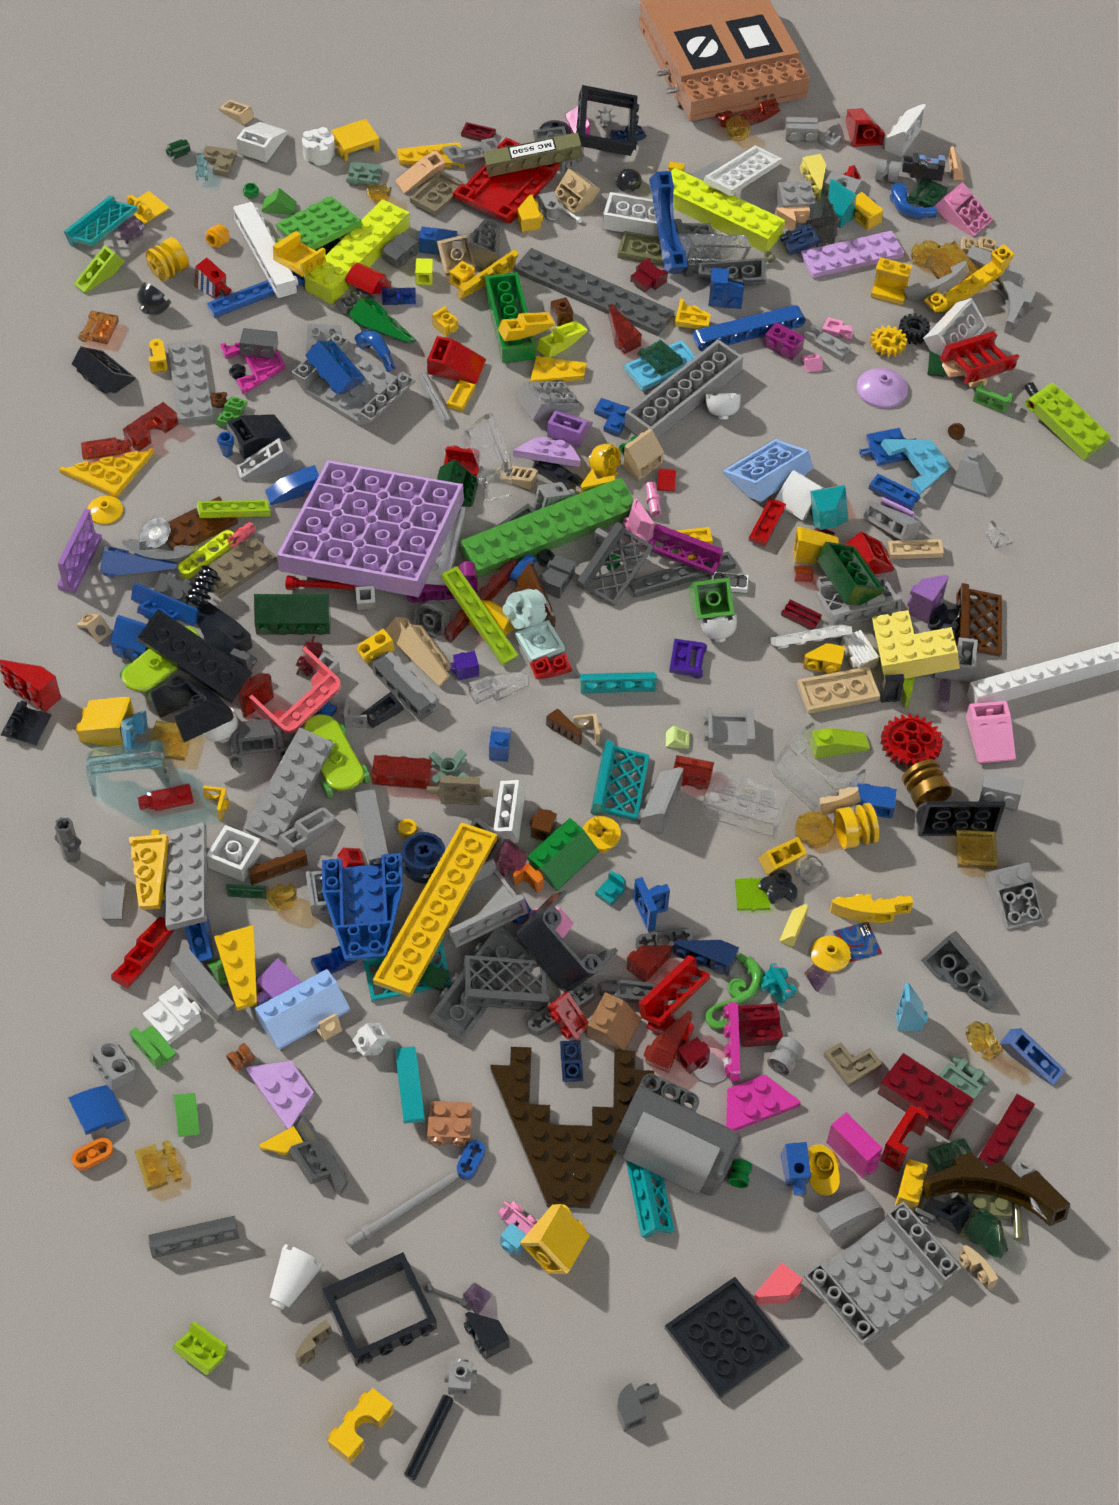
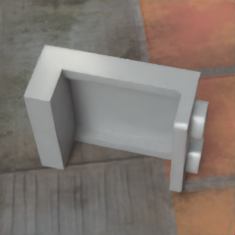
(730, 730)

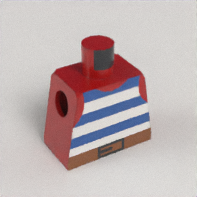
(210, 279)

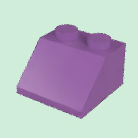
(927, 596)

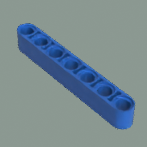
(748, 327)

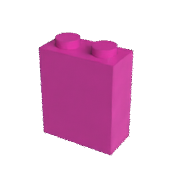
(854, 1145)

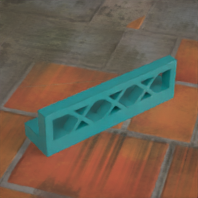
(618, 682)
(645, 1202)

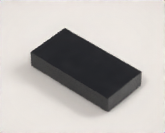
(892, 688)

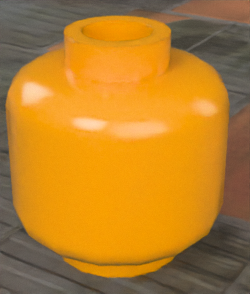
(217, 236)

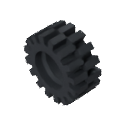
(914, 322)

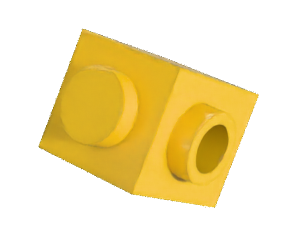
(461, 273)

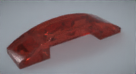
(754, 116)

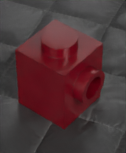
(693, 1055)

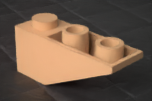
(421, 172)

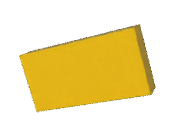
(461, 396)

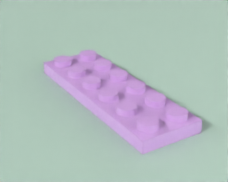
(851, 254)

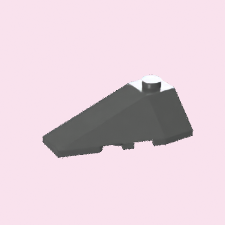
(960, 967)

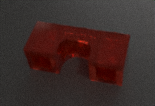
(160, 417)

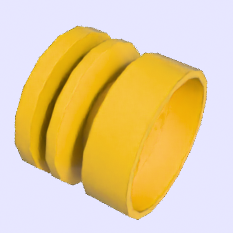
(167, 259)
(856, 826)

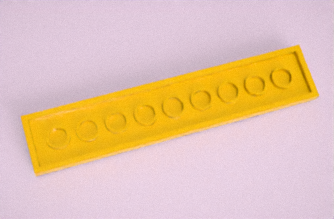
(435, 910)

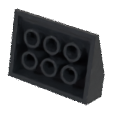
(946, 817)

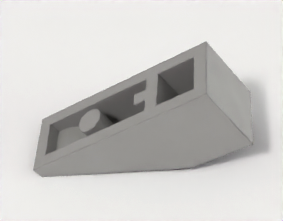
(267, 460)
(892, 521)

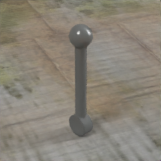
(429, 1289)

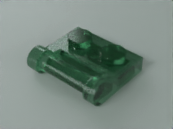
(931, 196)
(663, 354)

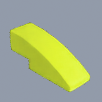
(561, 339)

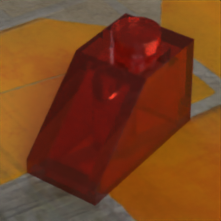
(648, 960)

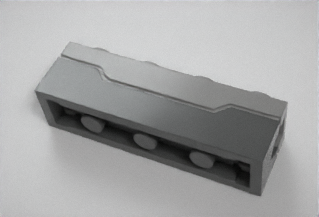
(405, 686)

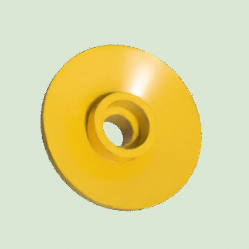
(105, 510)
(828, 960)

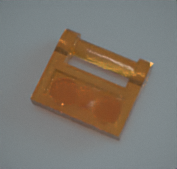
(103, 329)

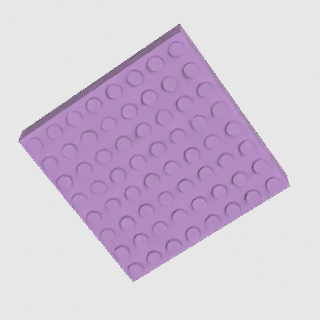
(371, 528)

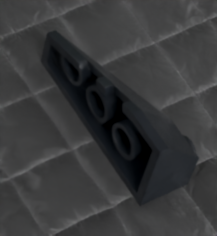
(222, 630)

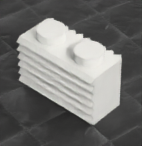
(859, 650)

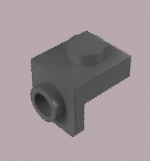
(926, 1209)

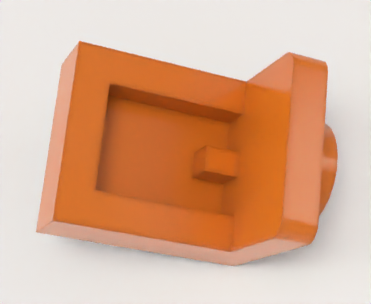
(531, 876)

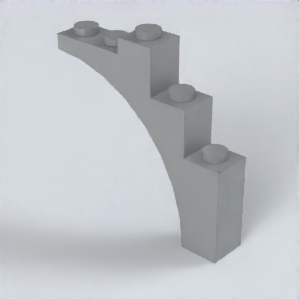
(1009, 285)

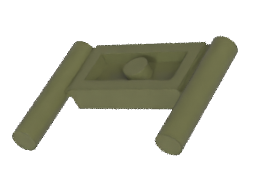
(998, 1207)

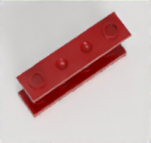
(979, 344)

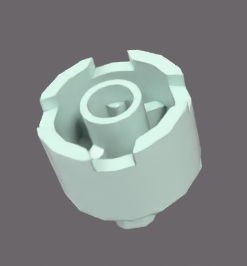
(525, 608)

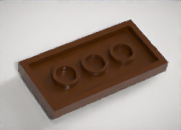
(192, 530)

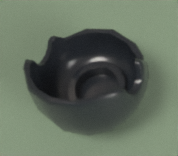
(629, 179)

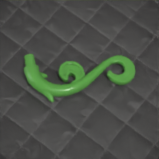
(733, 989)

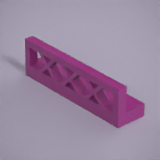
(688, 546)

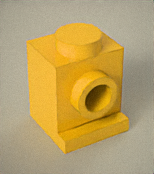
(444, 321)

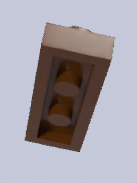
(277, 866)

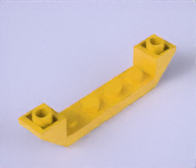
(999, 262)

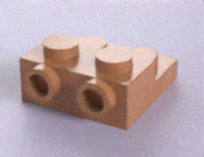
(449, 1123)

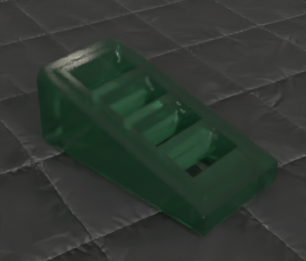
(937, 1163)

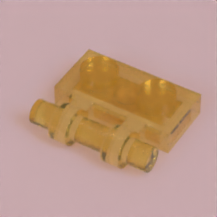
(151, 1166)

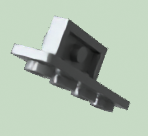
(316, 1159)

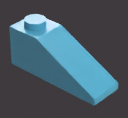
(910, 1011)

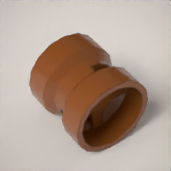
(240, 1057)

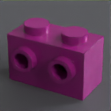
(784, 341)

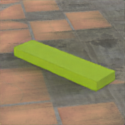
(235, 508)

